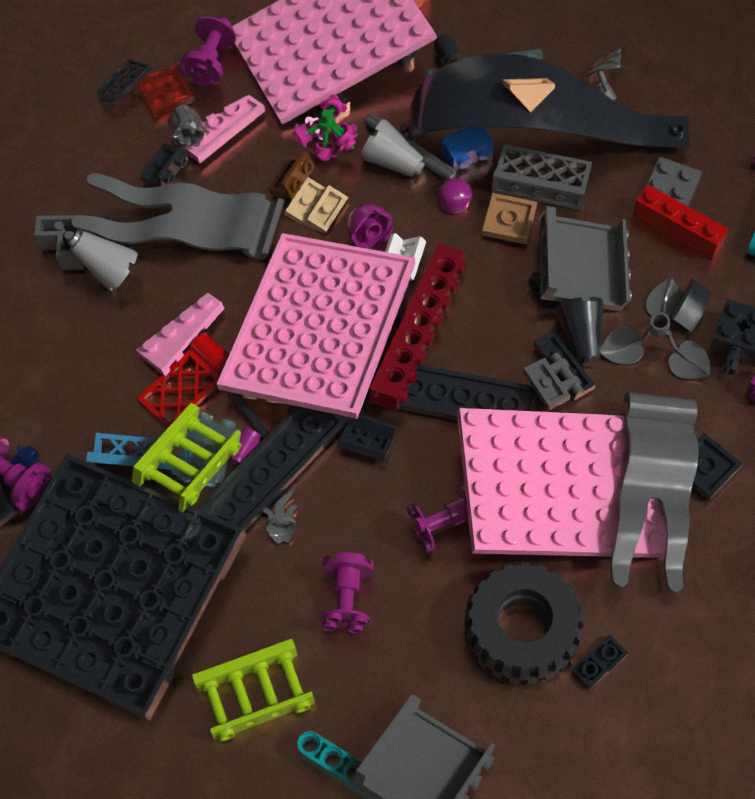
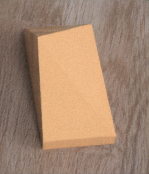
(529, 91)

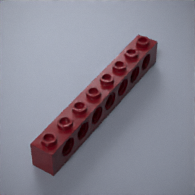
(418, 327)

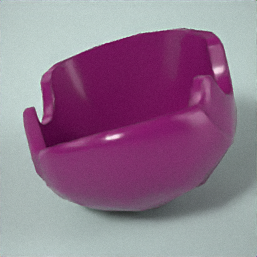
(454, 196)

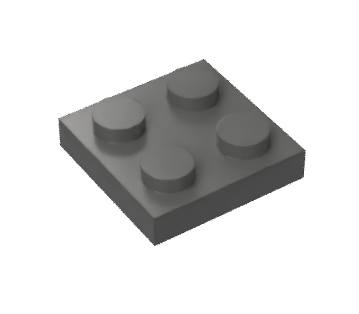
(675, 180)

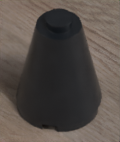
(582, 327)

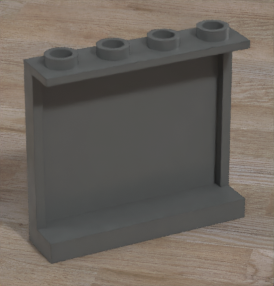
(583, 260)
(421, 760)

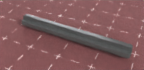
(429, 160)

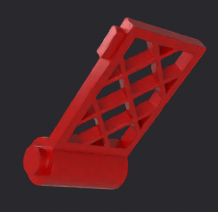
(205, 354)

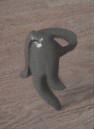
(281, 525)

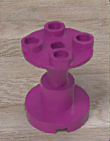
(203, 62)
(25, 482)
(453, 512)
(347, 572)

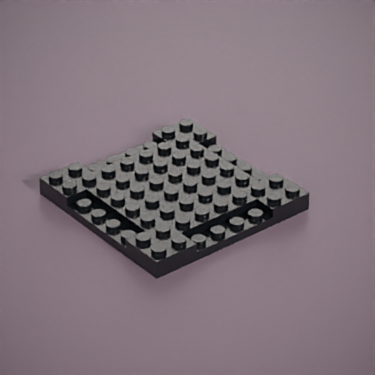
(110, 584)

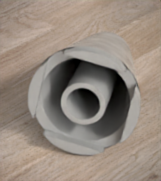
(392, 151)
(103, 258)

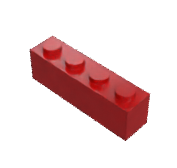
(680, 222)

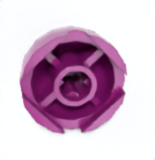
(369, 225)

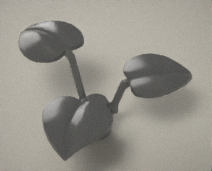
(605, 62)
(625, 348)

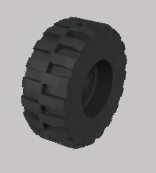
(531, 587)

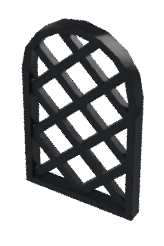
(116, 76)

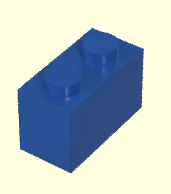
(466, 147)

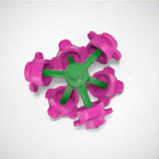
(321, 126)

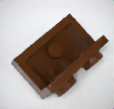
(291, 176)

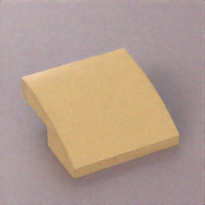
(316, 205)

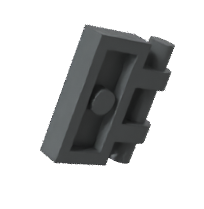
(548, 385)

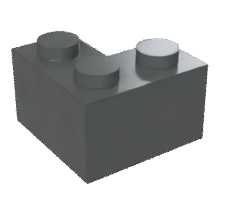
(54, 233)

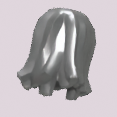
(186, 126)

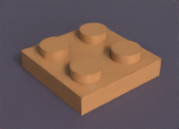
(509, 218)

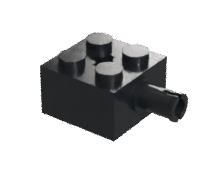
(735, 336)

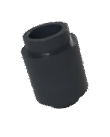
(446, 49)

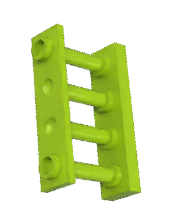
(175, 437)
(258, 664)

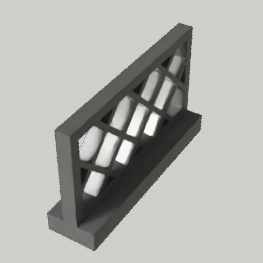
(539, 188)

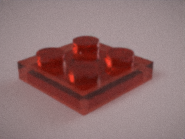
(165, 90)

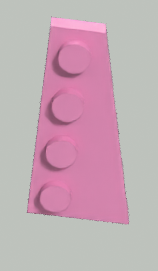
(225, 126)
(173, 338)

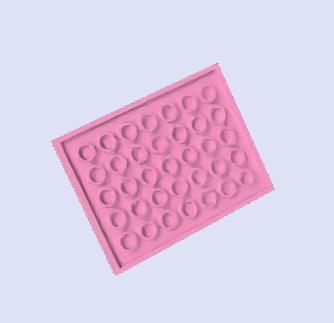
(324, 46)
(317, 325)
(548, 483)

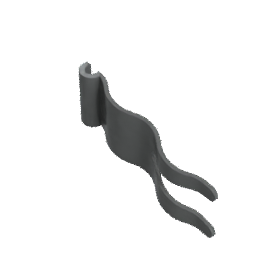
(197, 217)
(658, 467)

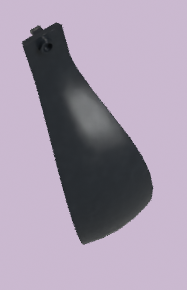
(473, 97)

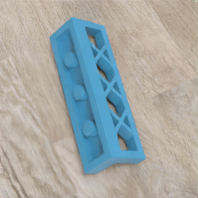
(124, 459)

